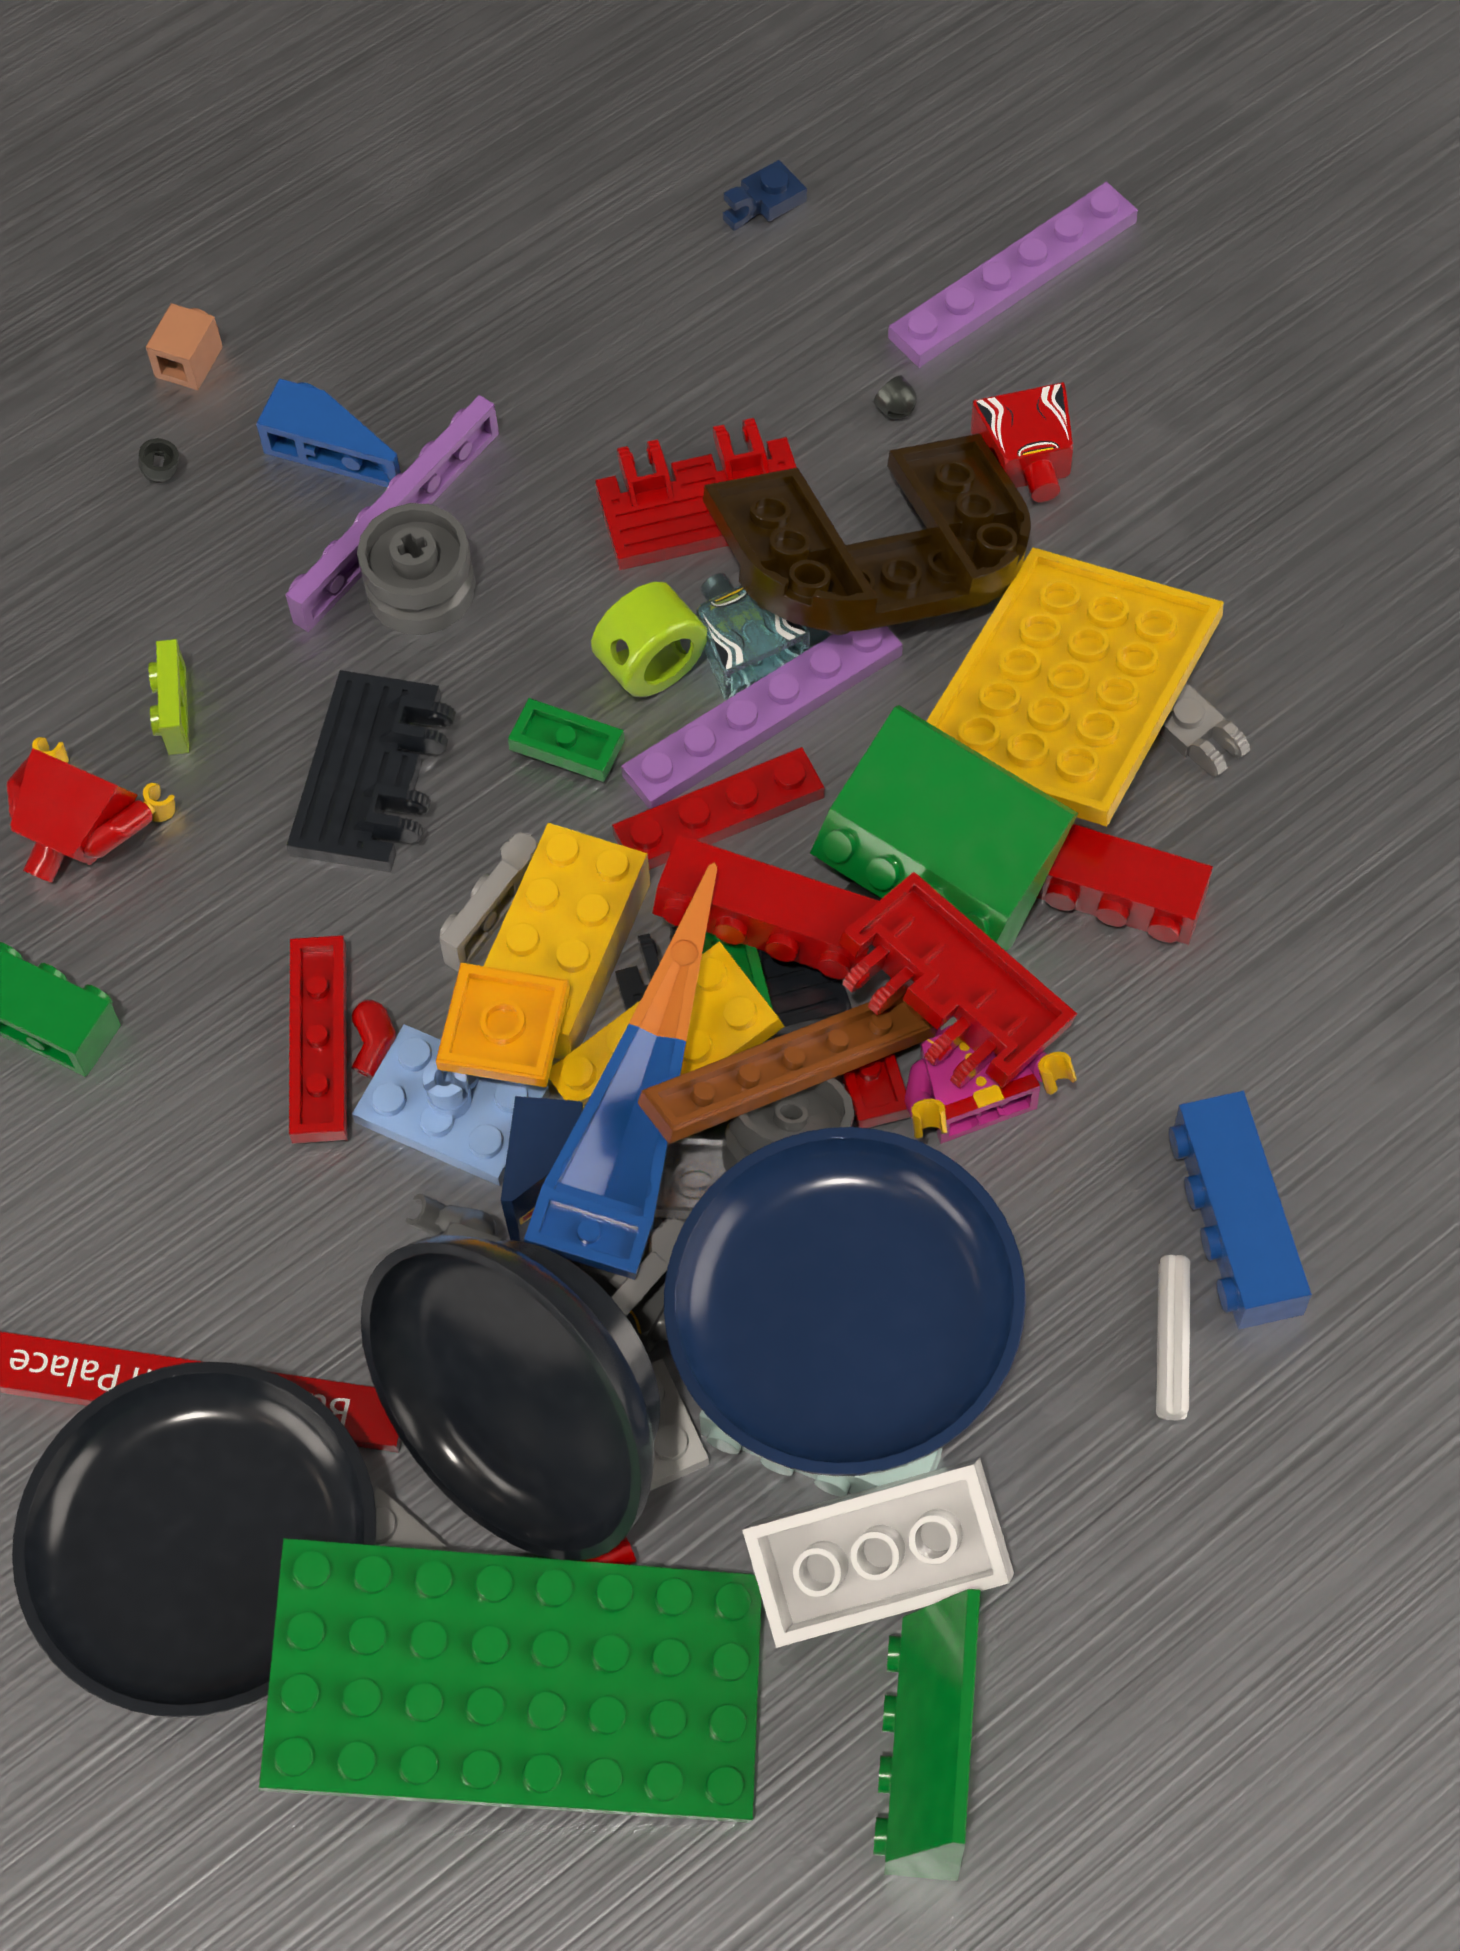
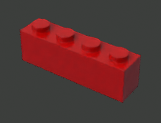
(1127, 884)
(763, 906)

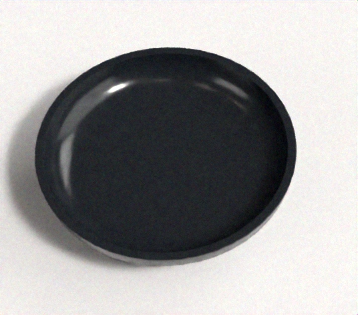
(515, 1389)
(163, 1530)

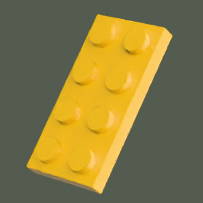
(724, 1020)

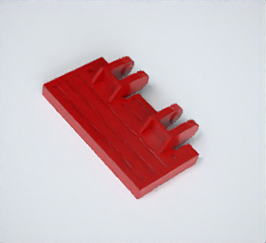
(667, 517)
(955, 971)

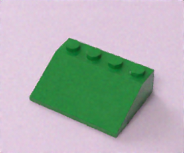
(951, 819)
(931, 1740)

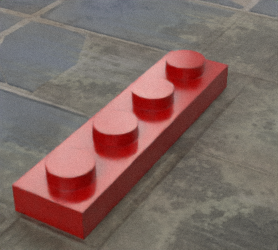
(724, 806)
(318, 1040)

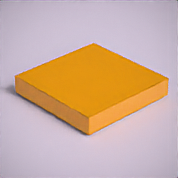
(503, 1025)

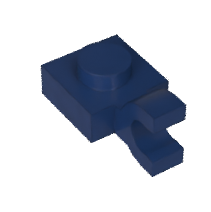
(767, 192)

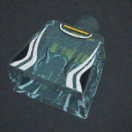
(743, 638)

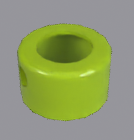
(651, 624)

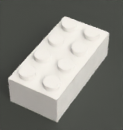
(878, 1552)

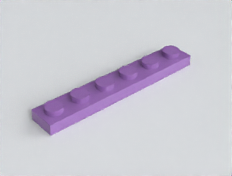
(1012, 274)
(423, 482)
(758, 713)

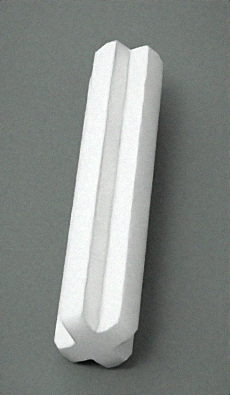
(1173, 1337)

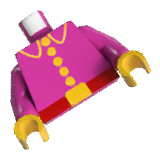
(981, 1102)

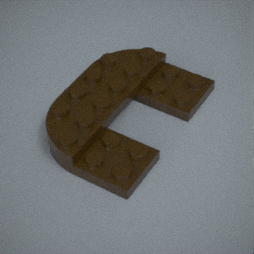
(808, 575)

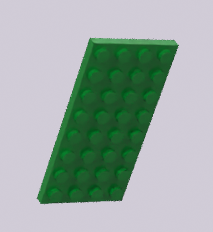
(513, 1682)

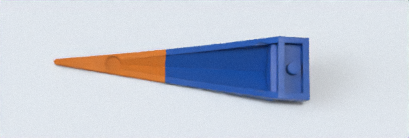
(610, 1170)

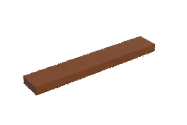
(780, 1068)

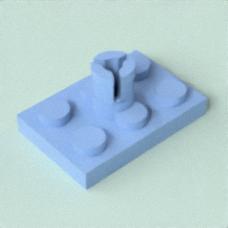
(439, 1111)

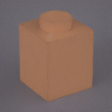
(184, 346)

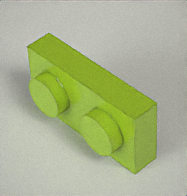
(169, 680)

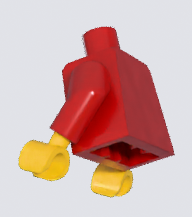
(74, 810)

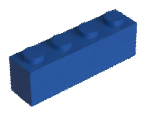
(1239, 1210)

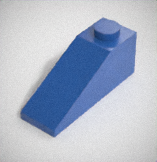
(319, 432)

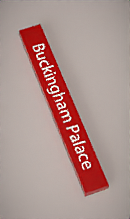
(84, 1371)

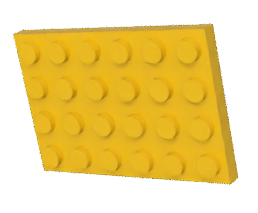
(1076, 678)

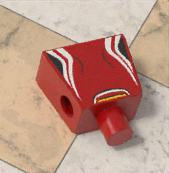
(1028, 436)

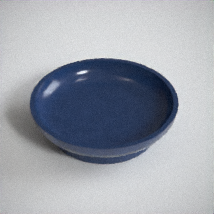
(844, 1301)

